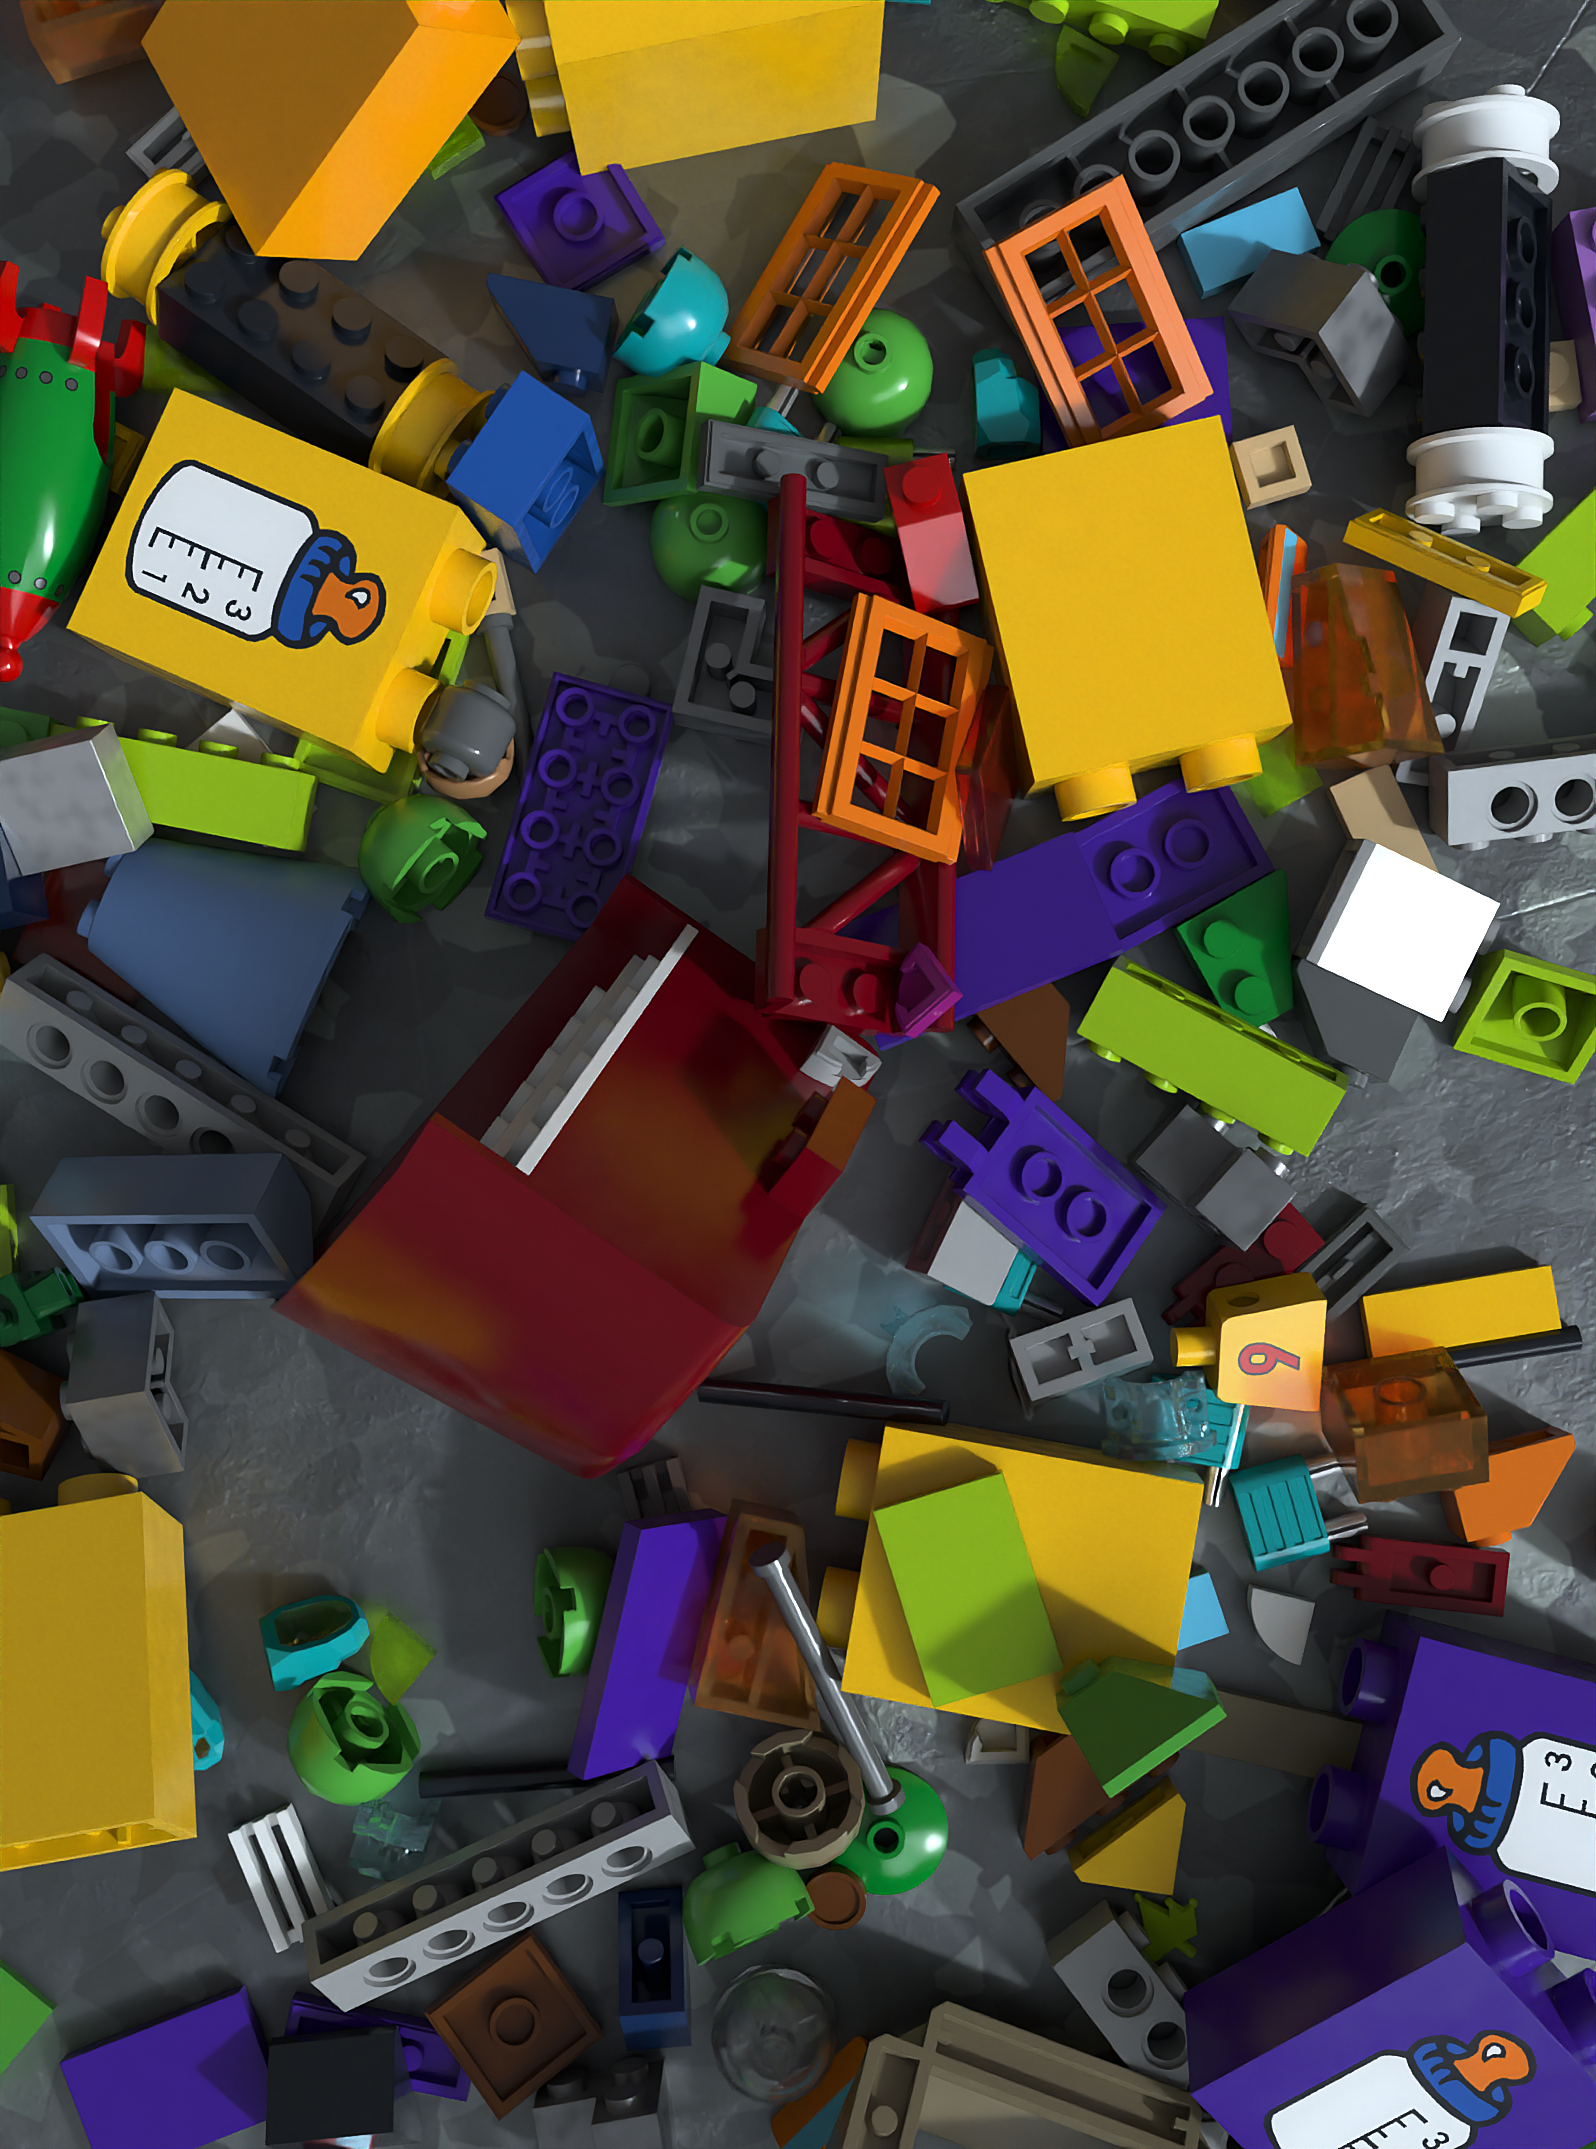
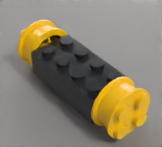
(290, 336)

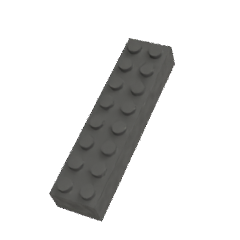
(1213, 128)

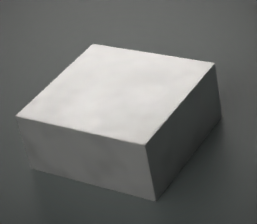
(70, 800)

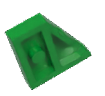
(1244, 950)

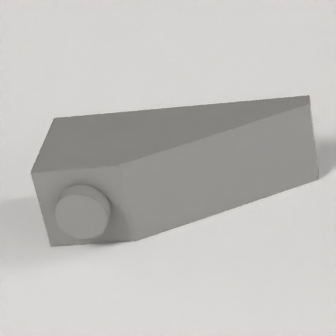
(1457, 655)

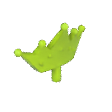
(1168, 1927)

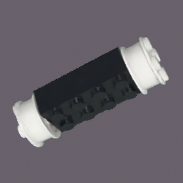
(1484, 311)

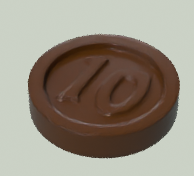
(501, 106)
(837, 1897)

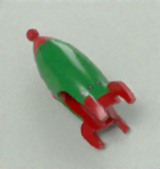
(54, 449)

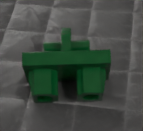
(35, 1303)

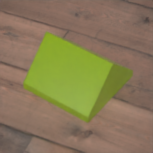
(1529, 1015)

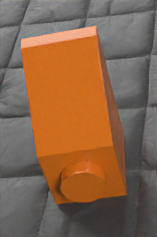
(1520, 1480)

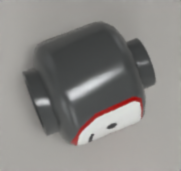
(467, 730)

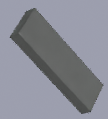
(751, 462)

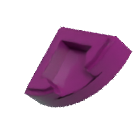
(923, 991)

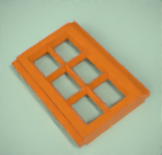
(1151, 293)
(845, 318)
(848, 720)

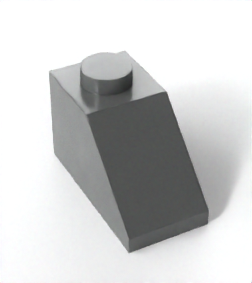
(1350, 1024)

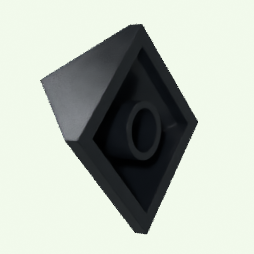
(340, 2091)

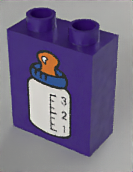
(1472, 1753)
(1401, 2026)

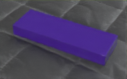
(428, 2059)

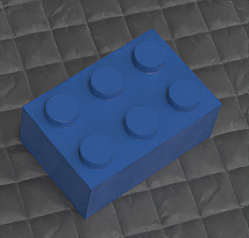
(526, 470)

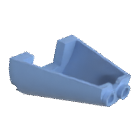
(227, 944)

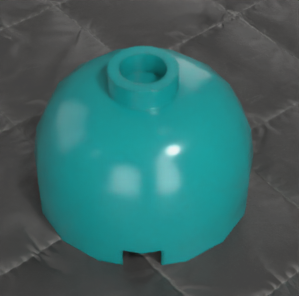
(677, 319)

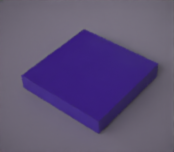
(579, 225)

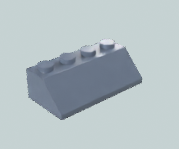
(179, 1224)

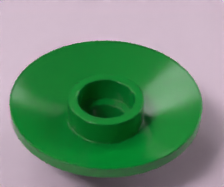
(1386, 238)
(920, 1841)

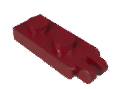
(1273, 1254)
(1425, 1573)

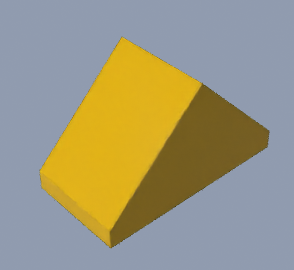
(1135, 1845)

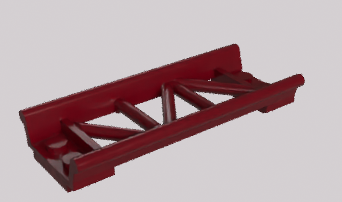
(807, 970)

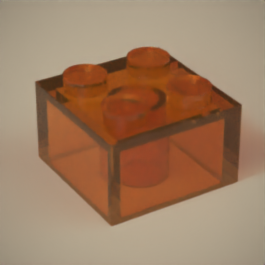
(1404, 1425)

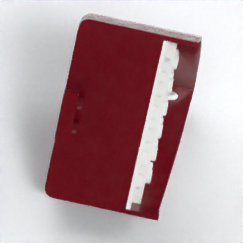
(593, 1196)

